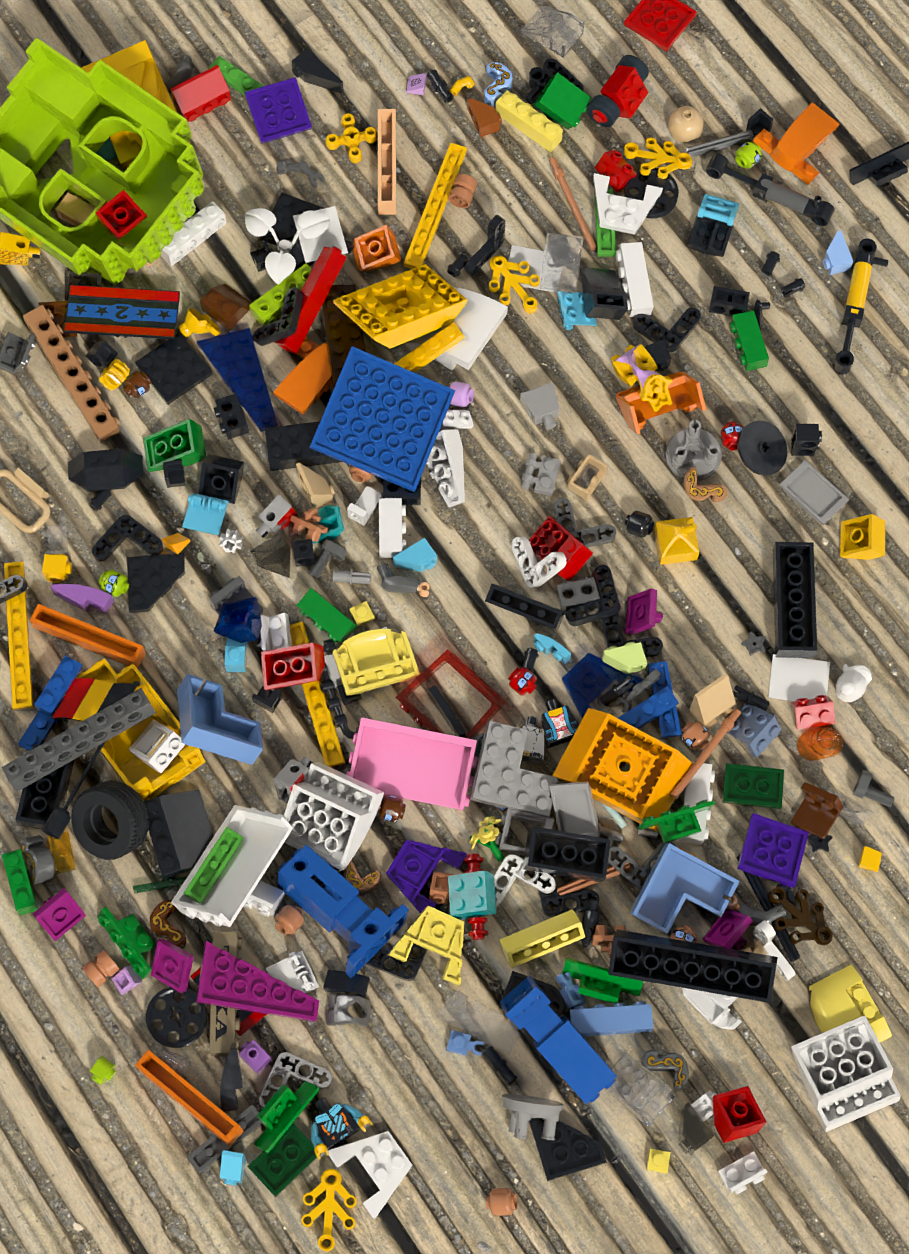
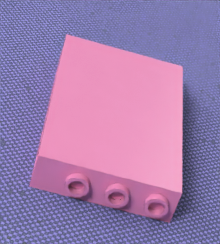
(414, 763)

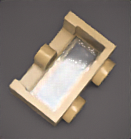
(587, 476)

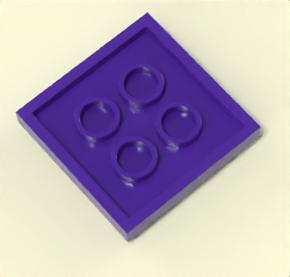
(278, 110)
(773, 850)

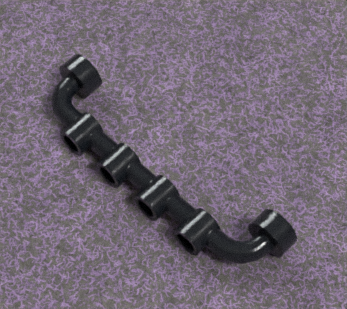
(333, 702)

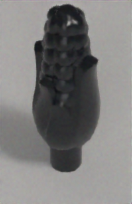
(589, 922)

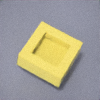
(361, 614)
(658, 1161)

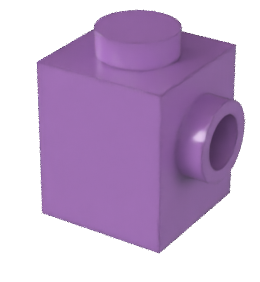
(254, 1056)

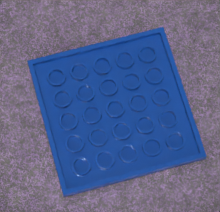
(382, 419)

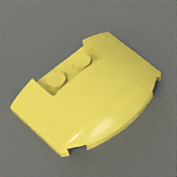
(375, 660)
(844, 999)

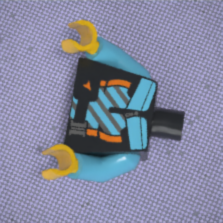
(335, 1125)

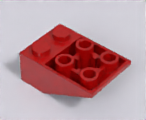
(555, 538)

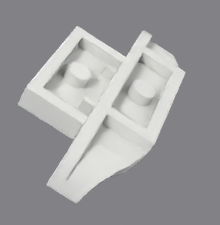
(713, 1007)

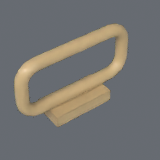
(33, 491)

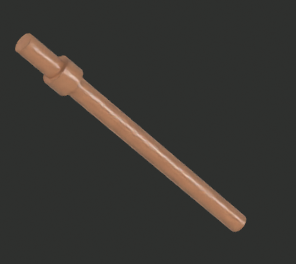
(560, 176)
(726, 726)

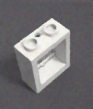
(157, 746)

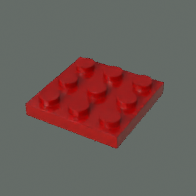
(660, 21)

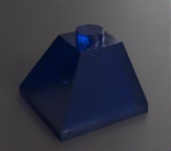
(240, 620)

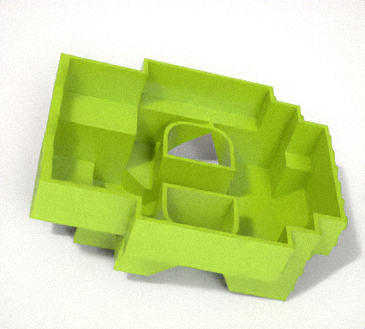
(61, 101)

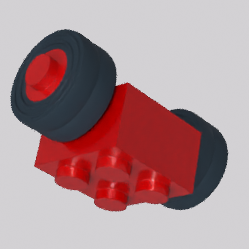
(621, 92)

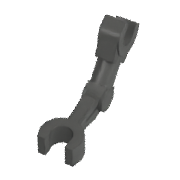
(283, 168)
(637, 689)

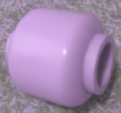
(462, 395)

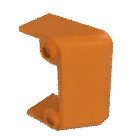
(684, 394)

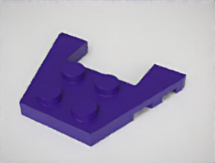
(414, 867)

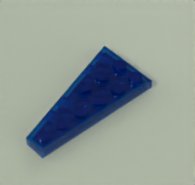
(240, 369)

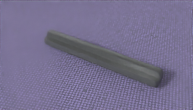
(720, 143)

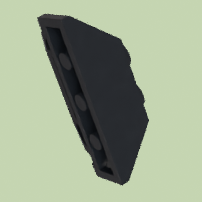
(105, 469)

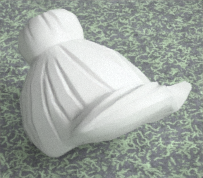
(852, 682)

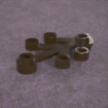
(802, 917)

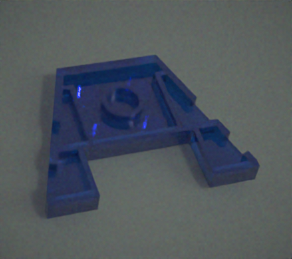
(590, 679)

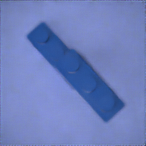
(49, 702)

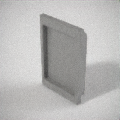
(813, 493)
(575, 808)

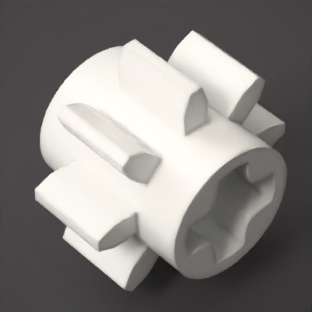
(231, 541)

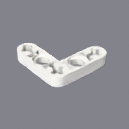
(534, 573)
(519, 873)
(765, 934)

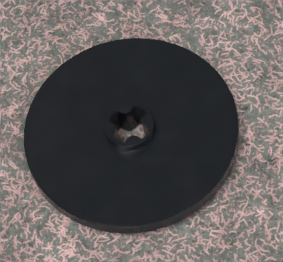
(753, 457)

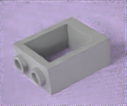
(521, 816)

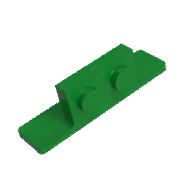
(677, 824)
(130, 939)
(598, 984)
(282, 1112)

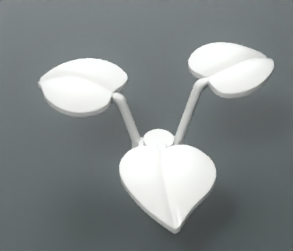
(282, 263)

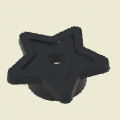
(816, 845)

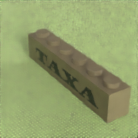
(224, 1019)

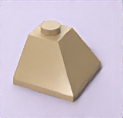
(314, 487)

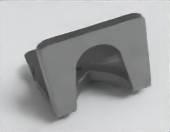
(338, 1011)

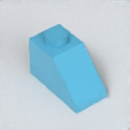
(416, 557)
(235, 656)
(232, 1167)

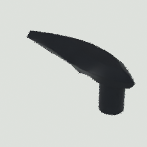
(758, 311)
(789, 894)

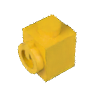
(56, 567)

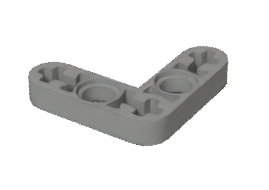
(286, 1072)

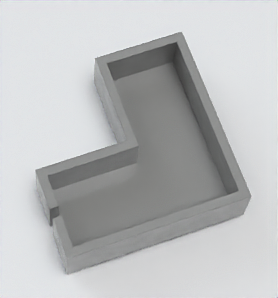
(499, 776)

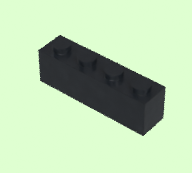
(525, 606)

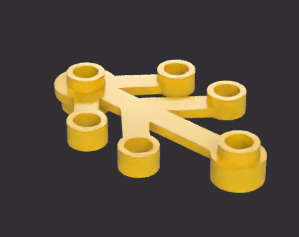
(678, 160)
(513, 281)
(329, 1205)

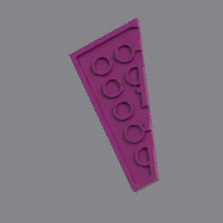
(242, 986)

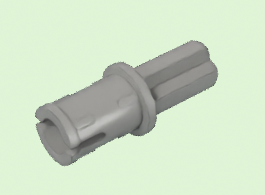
(351, 577)

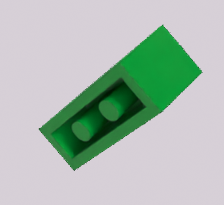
(749, 341)
(326, 616)
(20, 882)

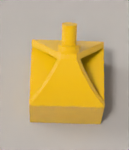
(676, 540)

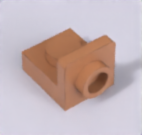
(439, 888)

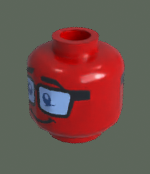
(730, 435)
(522, 681)

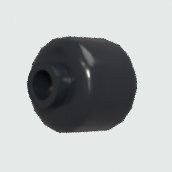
(639, 524)

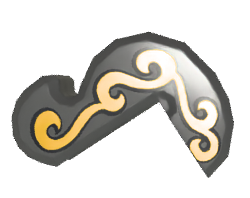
(40, 859)
(669, 1062)

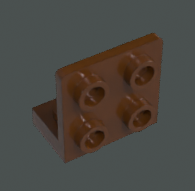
(817, 811)

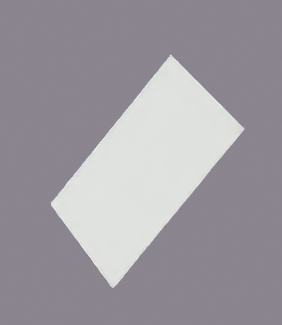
(330, 237)
(535, 260)
(798, 678)

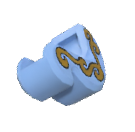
(502, 83)

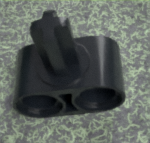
(537, 85)

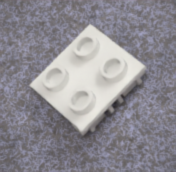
(294, 972)

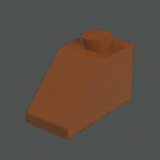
(484, 117)

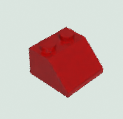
(120, 215)
(737, 1114)

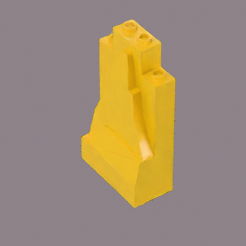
(139, 67)
(126, 765)

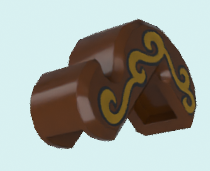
(163, 928)

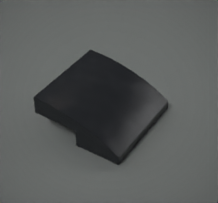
(709, 236)

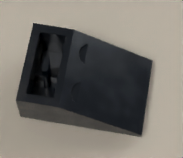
(603, 294)

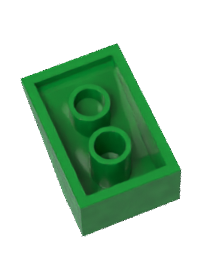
(178, 442)

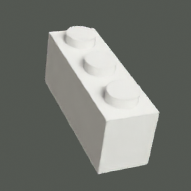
(391, 527)

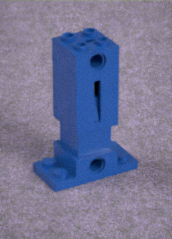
(337, 906)
(558, 1040)

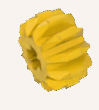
(114, 374)

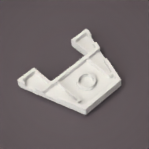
(622, 212)
(381, 1160)

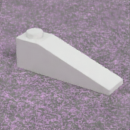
(447, 466)

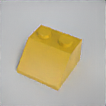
(863, 537)

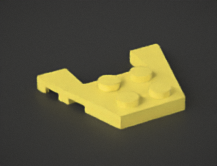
(437, 933)

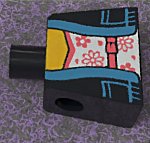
(558, 724)

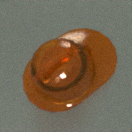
(820, 743)

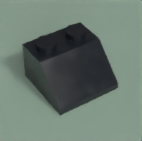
(221, 477)

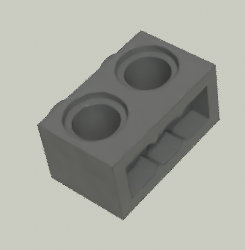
(575, 589)

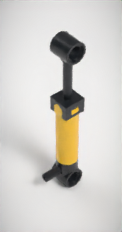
(856, 300)

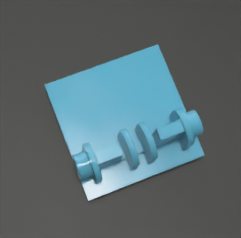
(573, 310)
(205, 514)

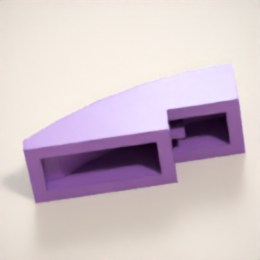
(83, 596)

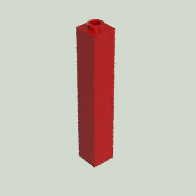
(314, 294)

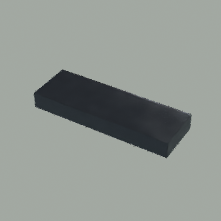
(446, 712)

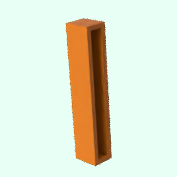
(87, 636)
(189, 1098)

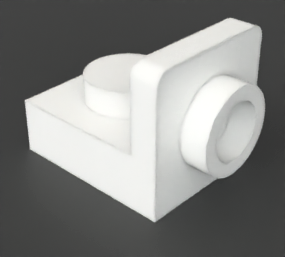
(704, 1105)

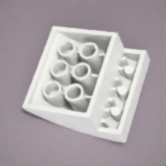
(476, 322)
(331, 814)
(845, 1073)

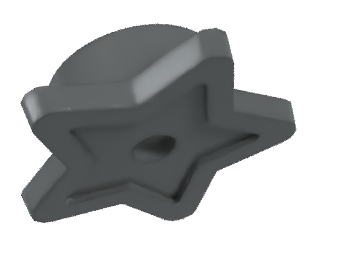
(754, 648)

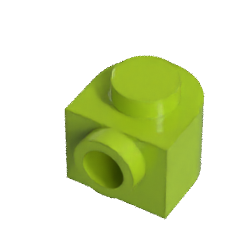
(102, 1070)

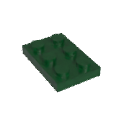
(753, 786)
(284, 1161)

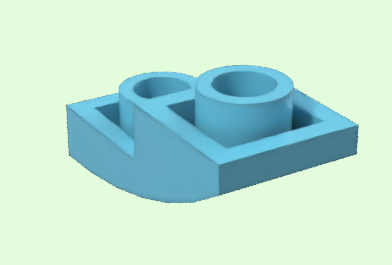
(546, 645)

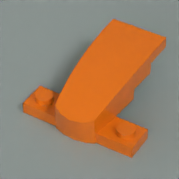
(799, 142)
(308, 379)

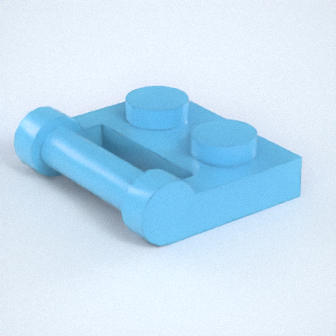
(718, 209)

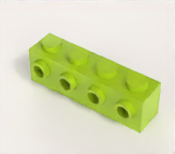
(270, 305)

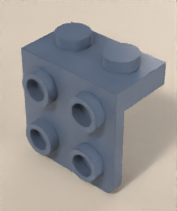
(755, 728)

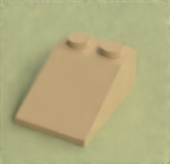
(713, 702)

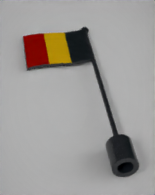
(80, 702)

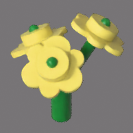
(487, 834)

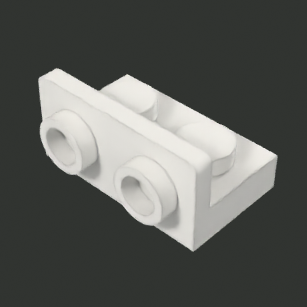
(275, 632)
(741, 1173)

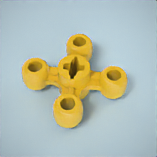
(351, 138)

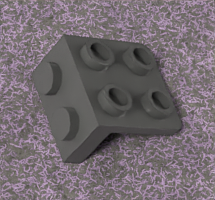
(15, 352)
(233, 591)

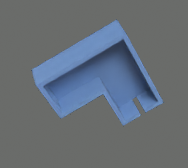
(213, 729)
(678, 878)

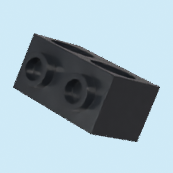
(728, 301)
(234, 415)
(805, 439)
(408, 498)

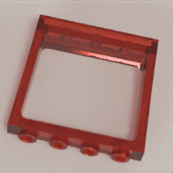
(449, 657)

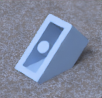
(837, 256)

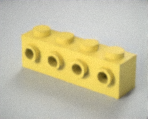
(529, 121)
(542, 938)

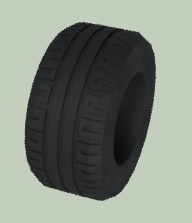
(91, 828)

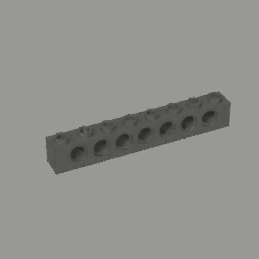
(78, 740)

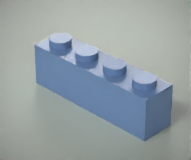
(612, 1020)

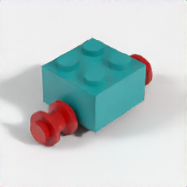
(473, 896)

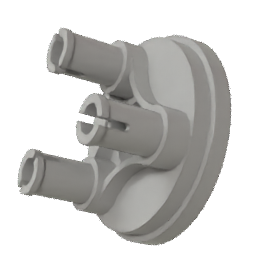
(693, 448)
(527, 1107)

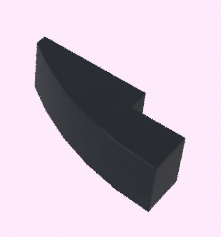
(230, 1080)

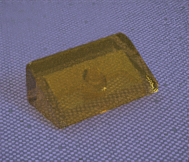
(62, 853)

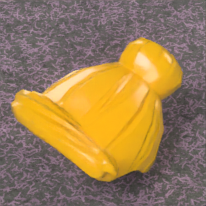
(198, 324)

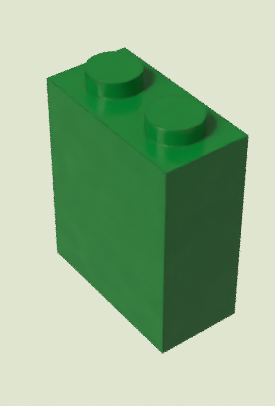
(563, 101)

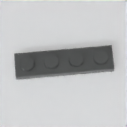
(212, 1149)

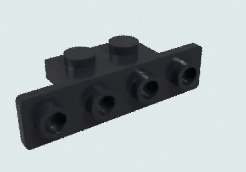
(883, 167)

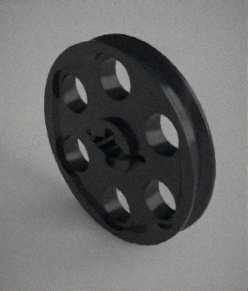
(669, 185)
(171, 1025)

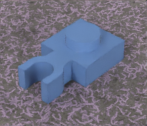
(569, 991)
(460, 1044)

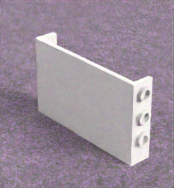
(262, 839)

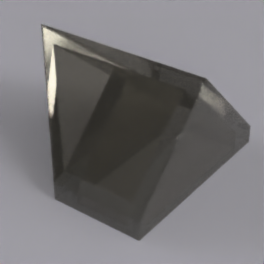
(274, 555)

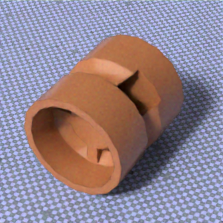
(463, 190)
(100, 968)

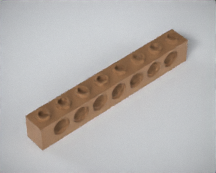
(102, 430)

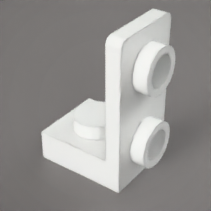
(457, 419)
(364, 506)

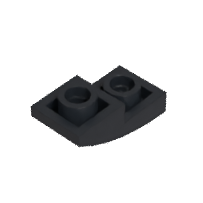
(340, 982)

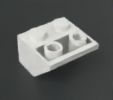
(265, 899)

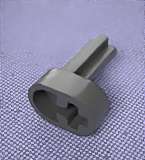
(328, 549)
(863, 789)

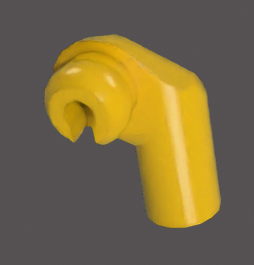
(465, 81)

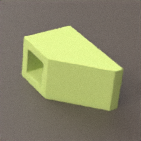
(627, 658)

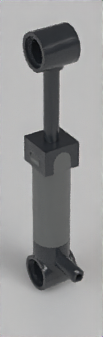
(817, 210)

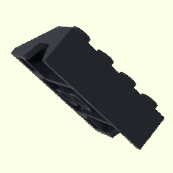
(178, 831)

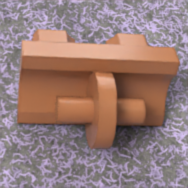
(309, 522)
(601, 938)

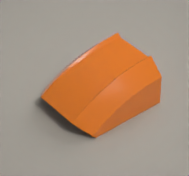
(376, 249)

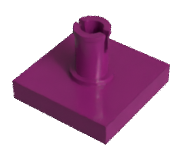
(642, 612)
(59, 914)
(728, 930)
(172, 965)

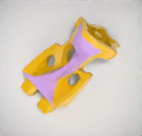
(632, 368)

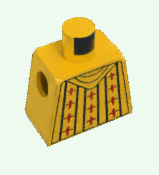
(16, 249)

